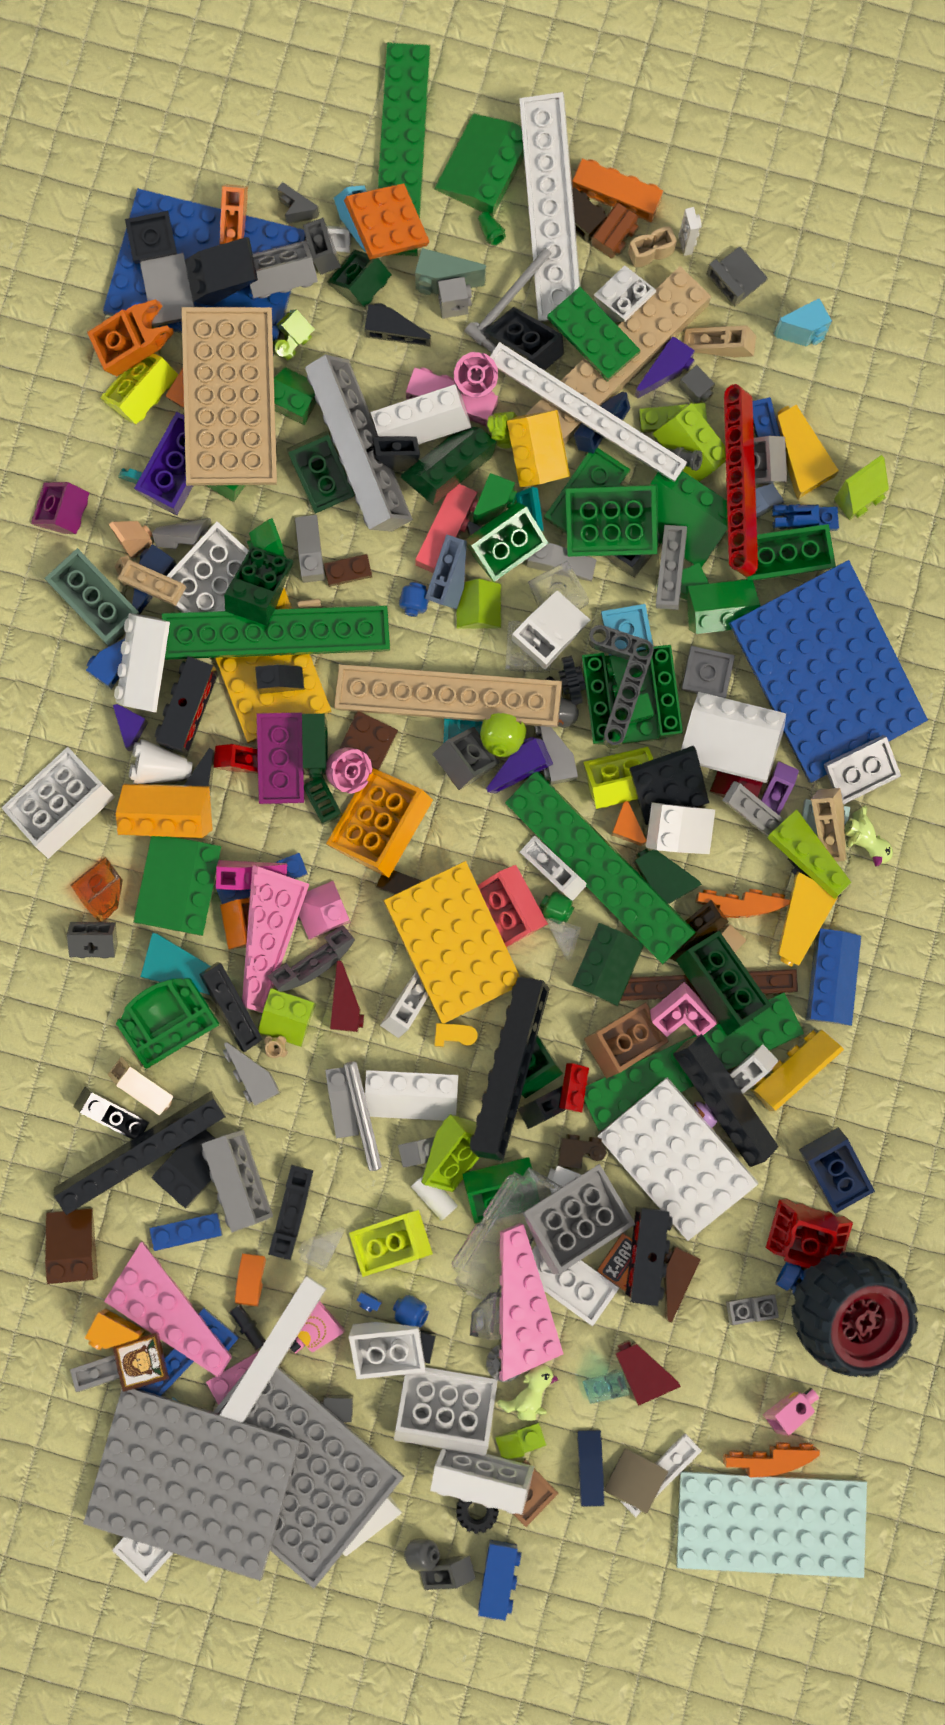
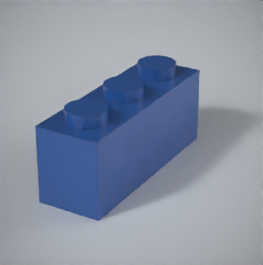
(499, 1580)

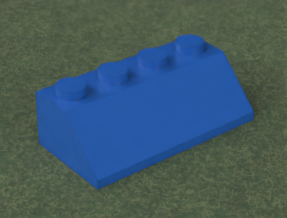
(833, 977)

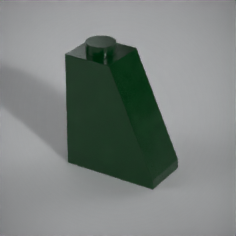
(664, 875)

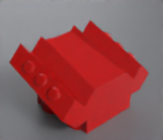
(806, 1233)

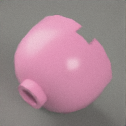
(475, 374)
(348, 769)

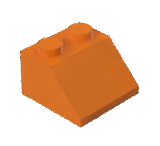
(235, 921)

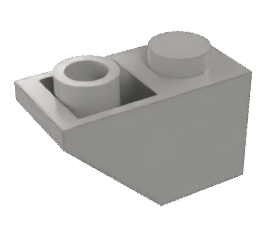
(415, 1152)

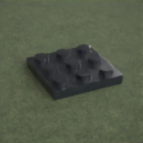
(670, 780)

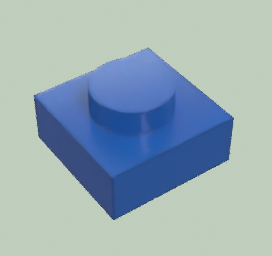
(368, 1302)

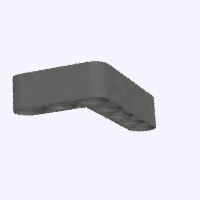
(628, 682)

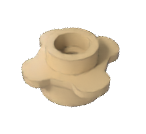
(273, 1052)

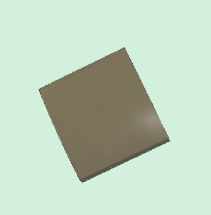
(635, 1481)

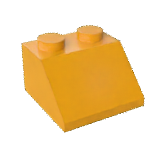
(112, 1330)

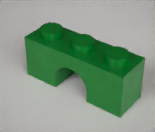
(643, 708)

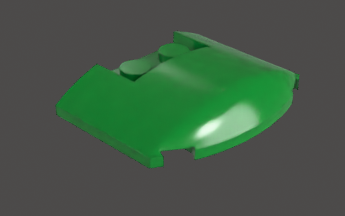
(165, 1019)

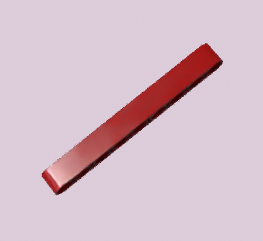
(740, 480)

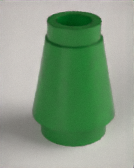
(492, 230)

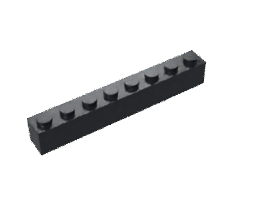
(509, 1069)
(138, 1152)

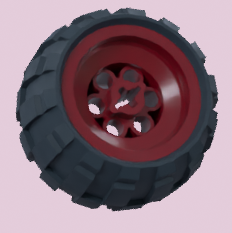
(873, 1329)

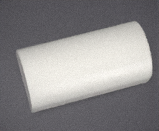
(435, 1199)

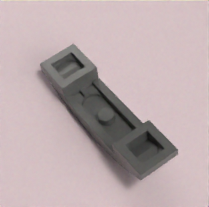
(314, 964)

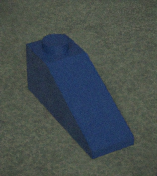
(155, 560)

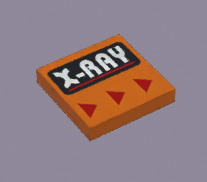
(616, 1262)

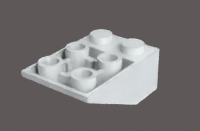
(550, 629)

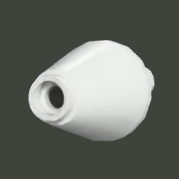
(157, 765)

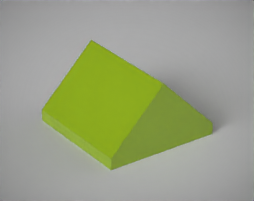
(479, 605)

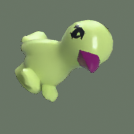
(863, 834)
(530, 1399)

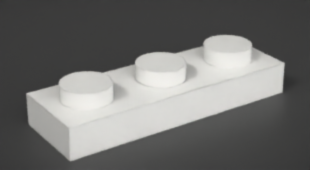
(689, 231)

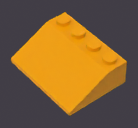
(380, 822)

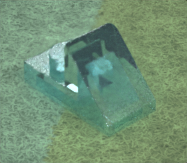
(606, 1387)

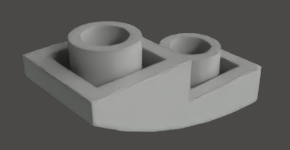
(752, 1309)

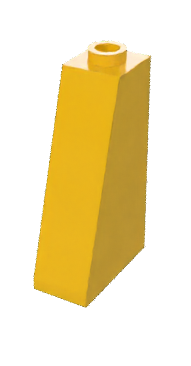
(805, 455)
(803, 919)

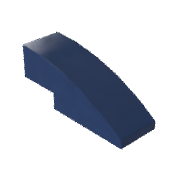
(589, 440)
(590, 1468)

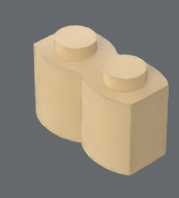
(650, 247)

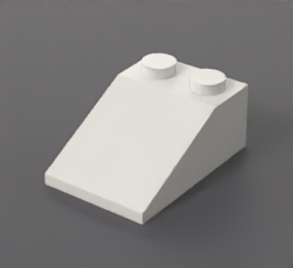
(680, 828)
(386, 1350)

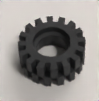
(475, 1525)

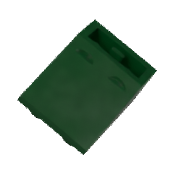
(257, 585)

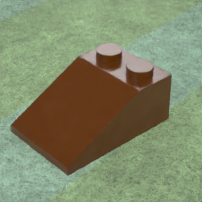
(70, 1247)

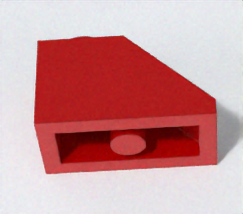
(236, 758)

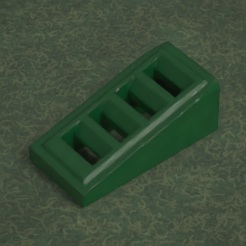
(329, 816)

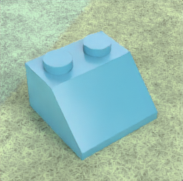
(805, 324)

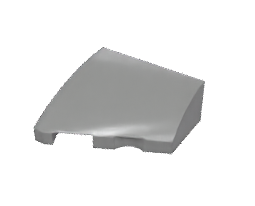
(185, 533)

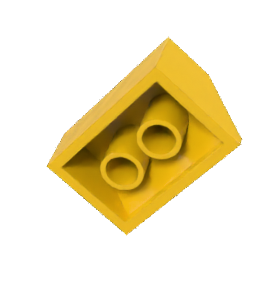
(538, 448)

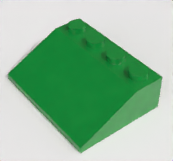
(483, 163)
(694, 506)
(612, 520)
(177, 884)

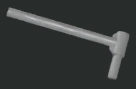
(476, 330)

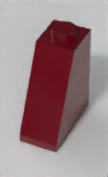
(643, 1373)

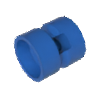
(789, 1275)

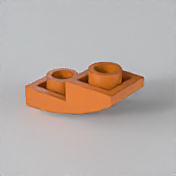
(249, 1280)

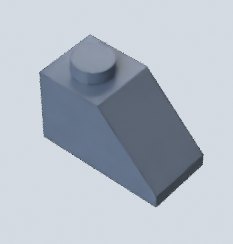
(765, 499)

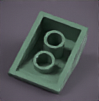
(439, 267)

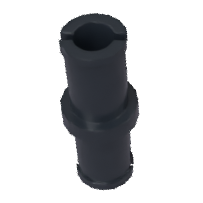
(248, 1327)

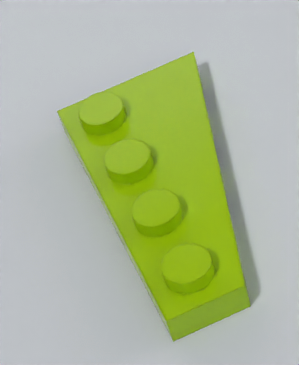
(806, 850)

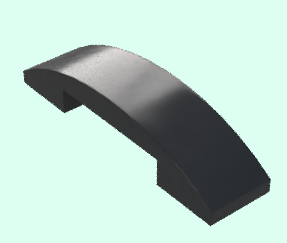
(291, 1212)

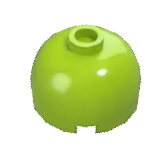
(502, 734)

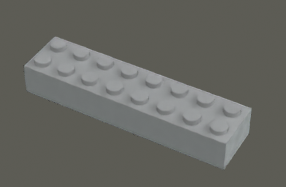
(353, 435)

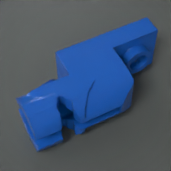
(802, 516)

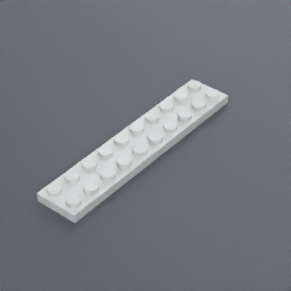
(550, 198)

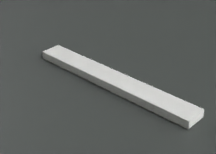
(273, 1350)

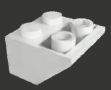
(623, 295)

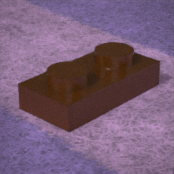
(348, 570)

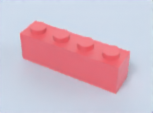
(451, 521)

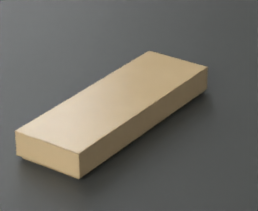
(152, 582)

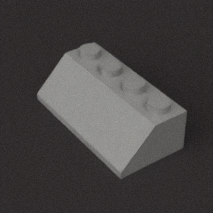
(237, 1180)

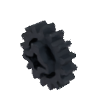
(572, 680)

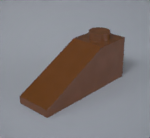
(679, 1274)

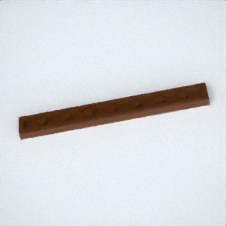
(661, 986)

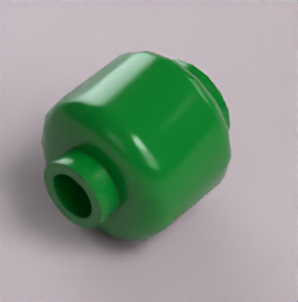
(557, 907)

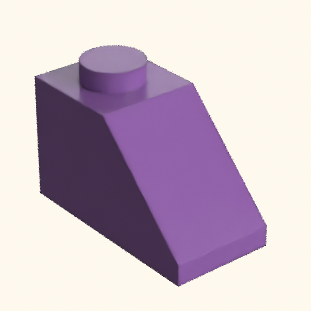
(779, 787)

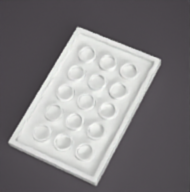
(677, 1159)

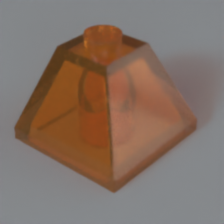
(99, 889)

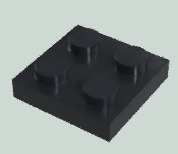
(150, 236)

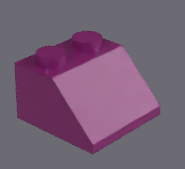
(60, 507)

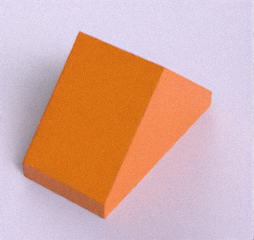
(628, 826)

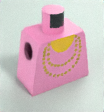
(318, 1330)
(785, 1417)

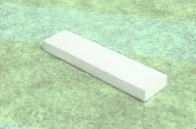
(674, 1461)

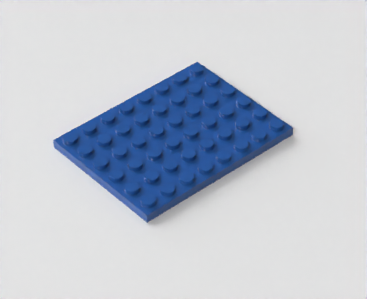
(197, 229)
(828, 668)

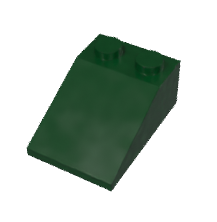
(320, 472)

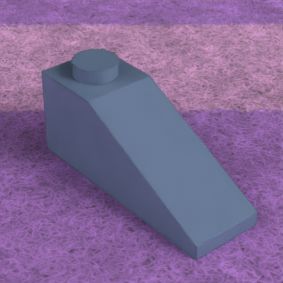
(449, 573)

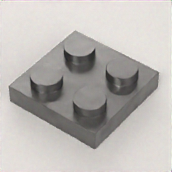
(707, 672)

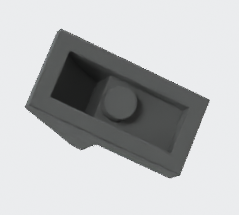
(301, 207)

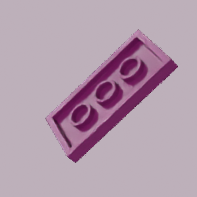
(280, 758)

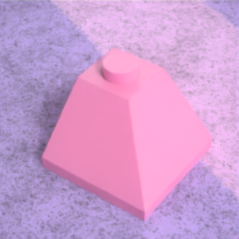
(322, 910)

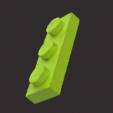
(655, 417)

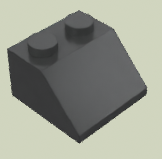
(465, 758)

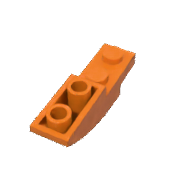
(751, 905)
(781, 1460)

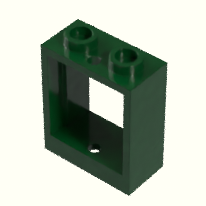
(314, 744)

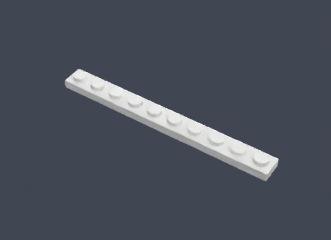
(588, 412)

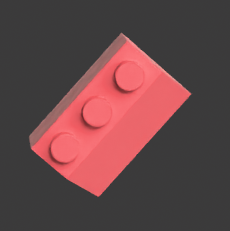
(512, 905)

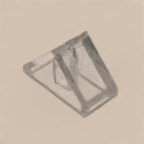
(565, 936)

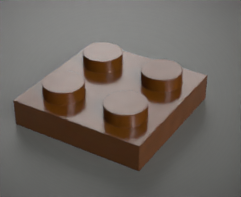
(370, 737)

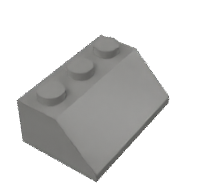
(283, 269)

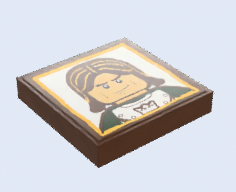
(140, 1362)

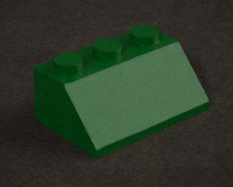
(506, 541)
(718, 603)
(485, 1182)

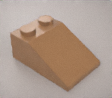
(625, 1041)

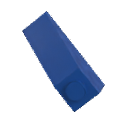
(105, 665)

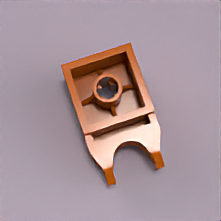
(129, 337)

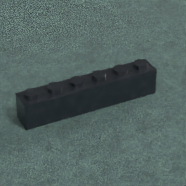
(725, 1100)

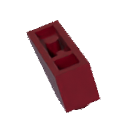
(345, 1006)

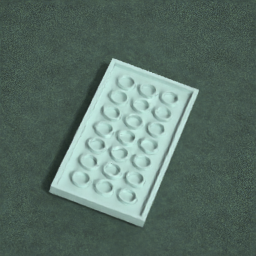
(771, 1524)

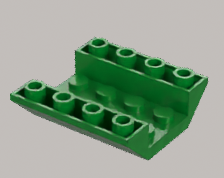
(658, 683)

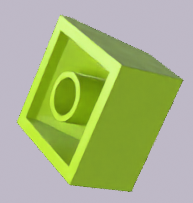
(286, 1017)

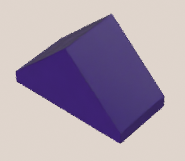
(130, 725)

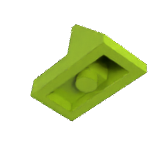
(520, 1441)

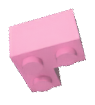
(680, 1008)

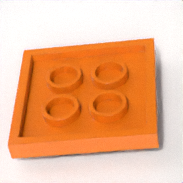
(386, 221)

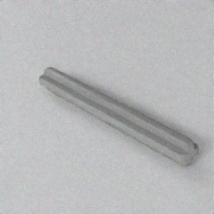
(362, 1115)

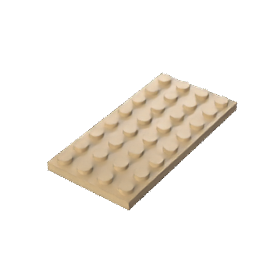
(229, 396)

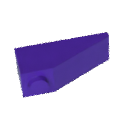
(668, 366)
(520, 765)

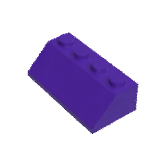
(165, 473)

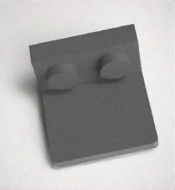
(736, 275)

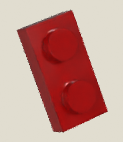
(574, 1087)

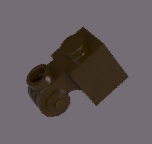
(573, 1150)

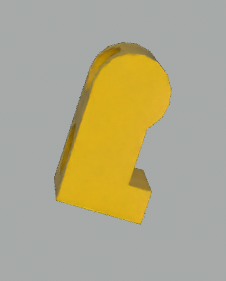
(455, 1033)

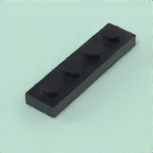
(230, 1006)

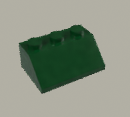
(608, 964)

